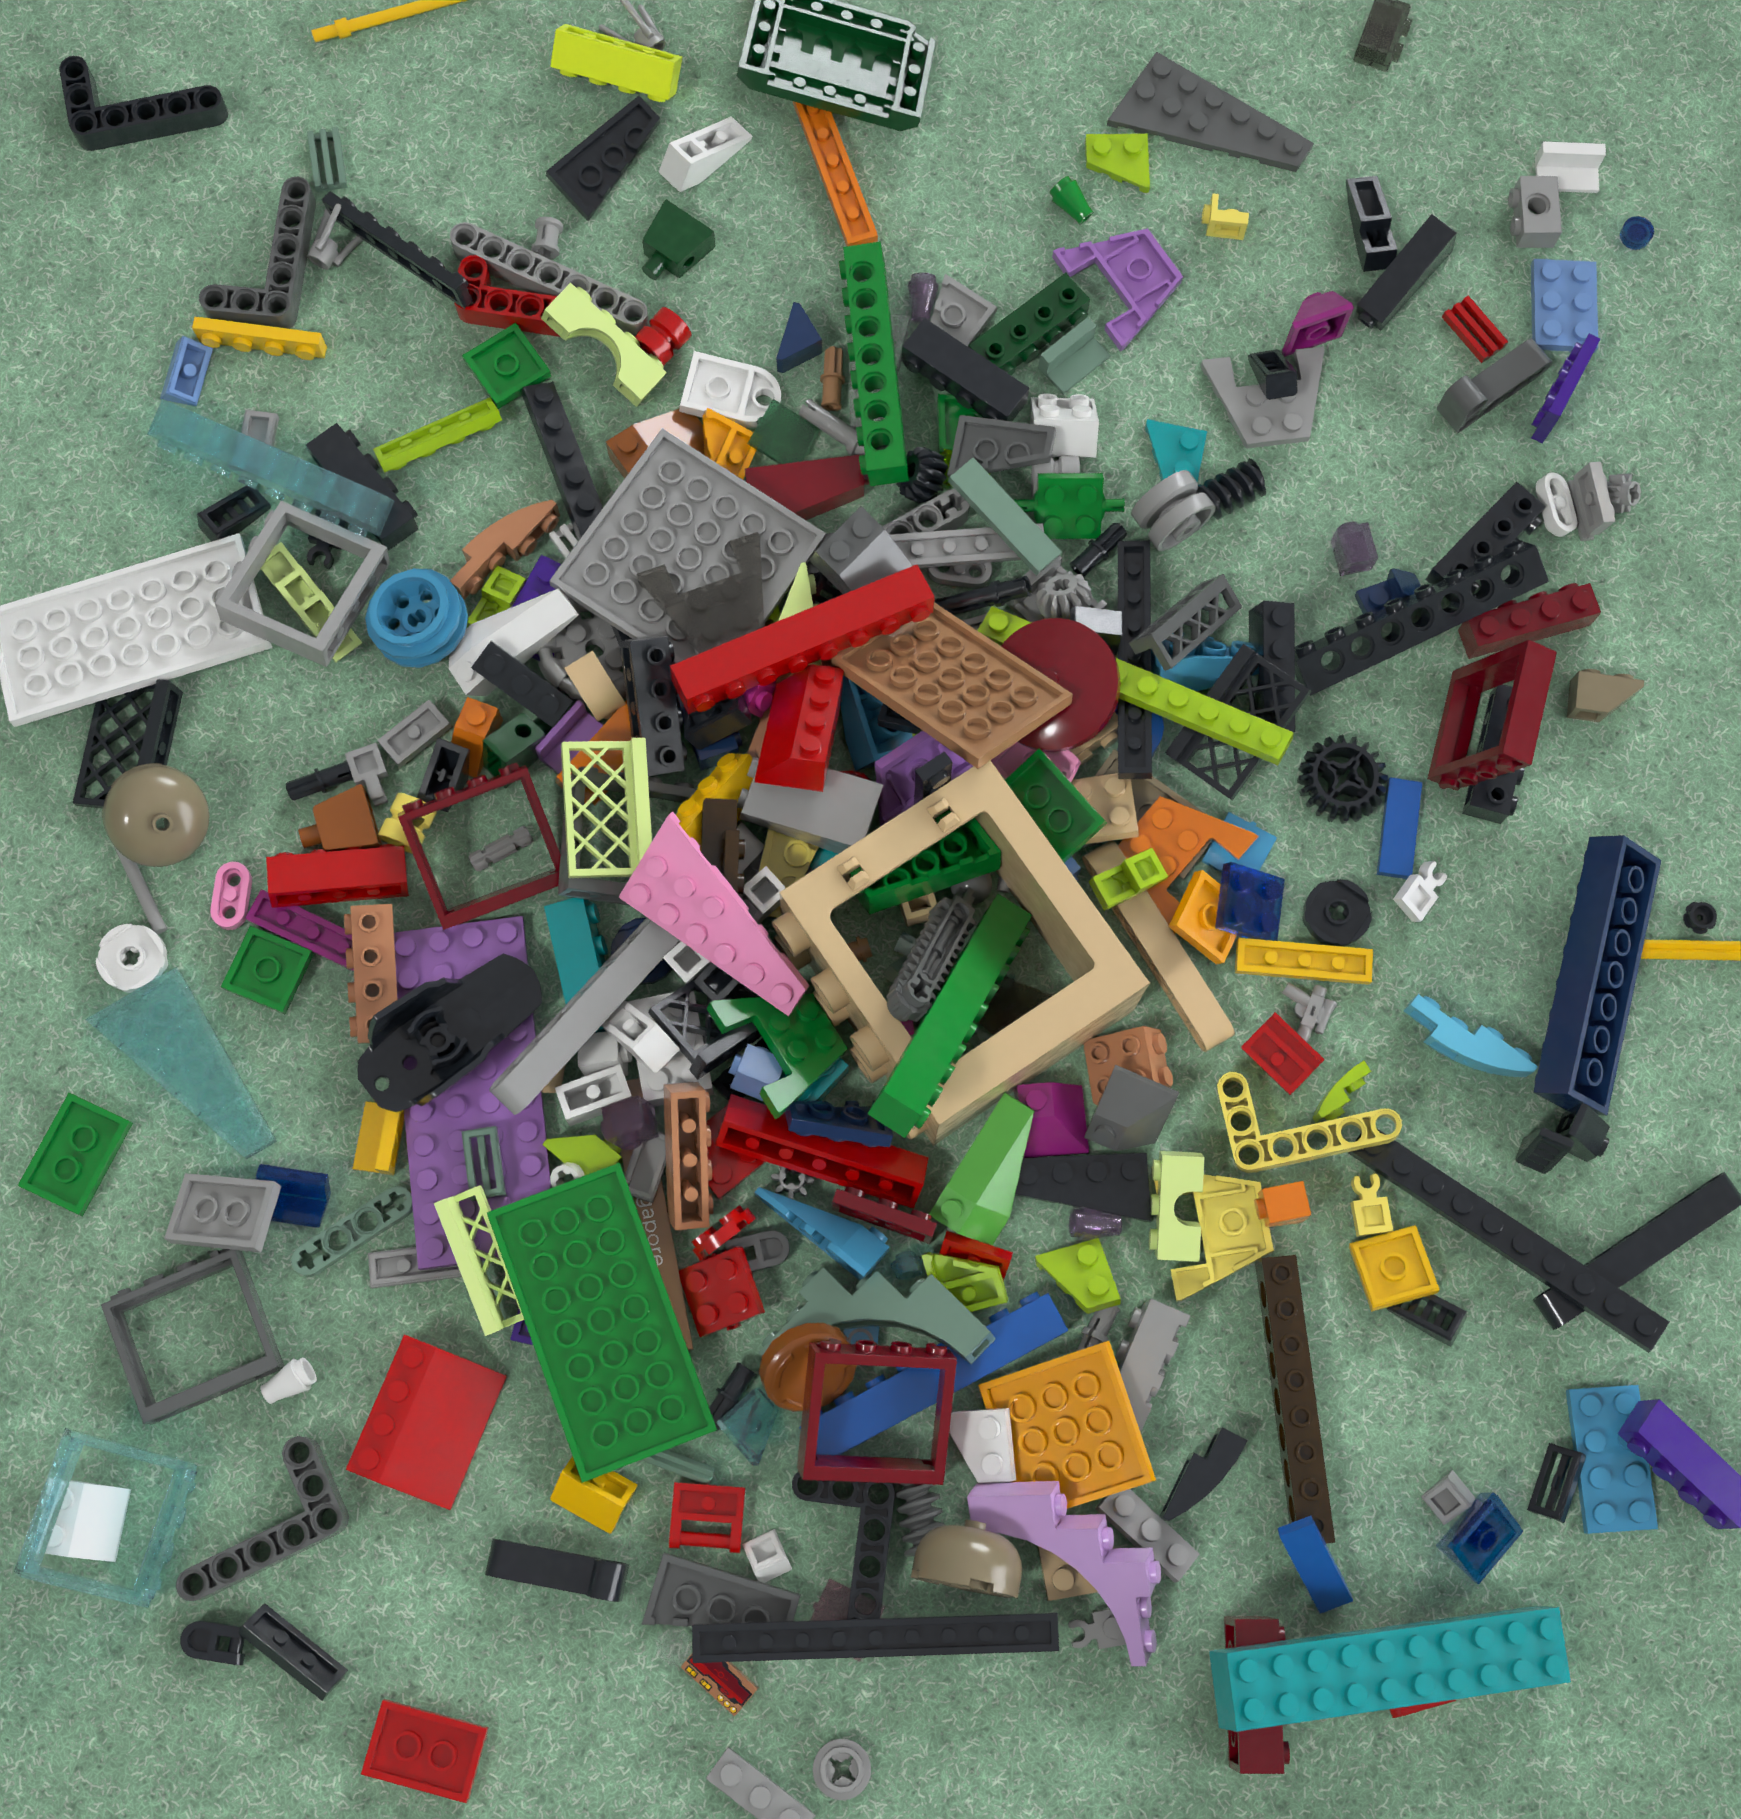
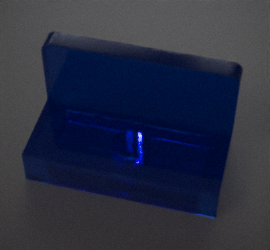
(301, 1196)

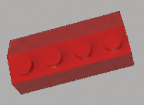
(801, 729)

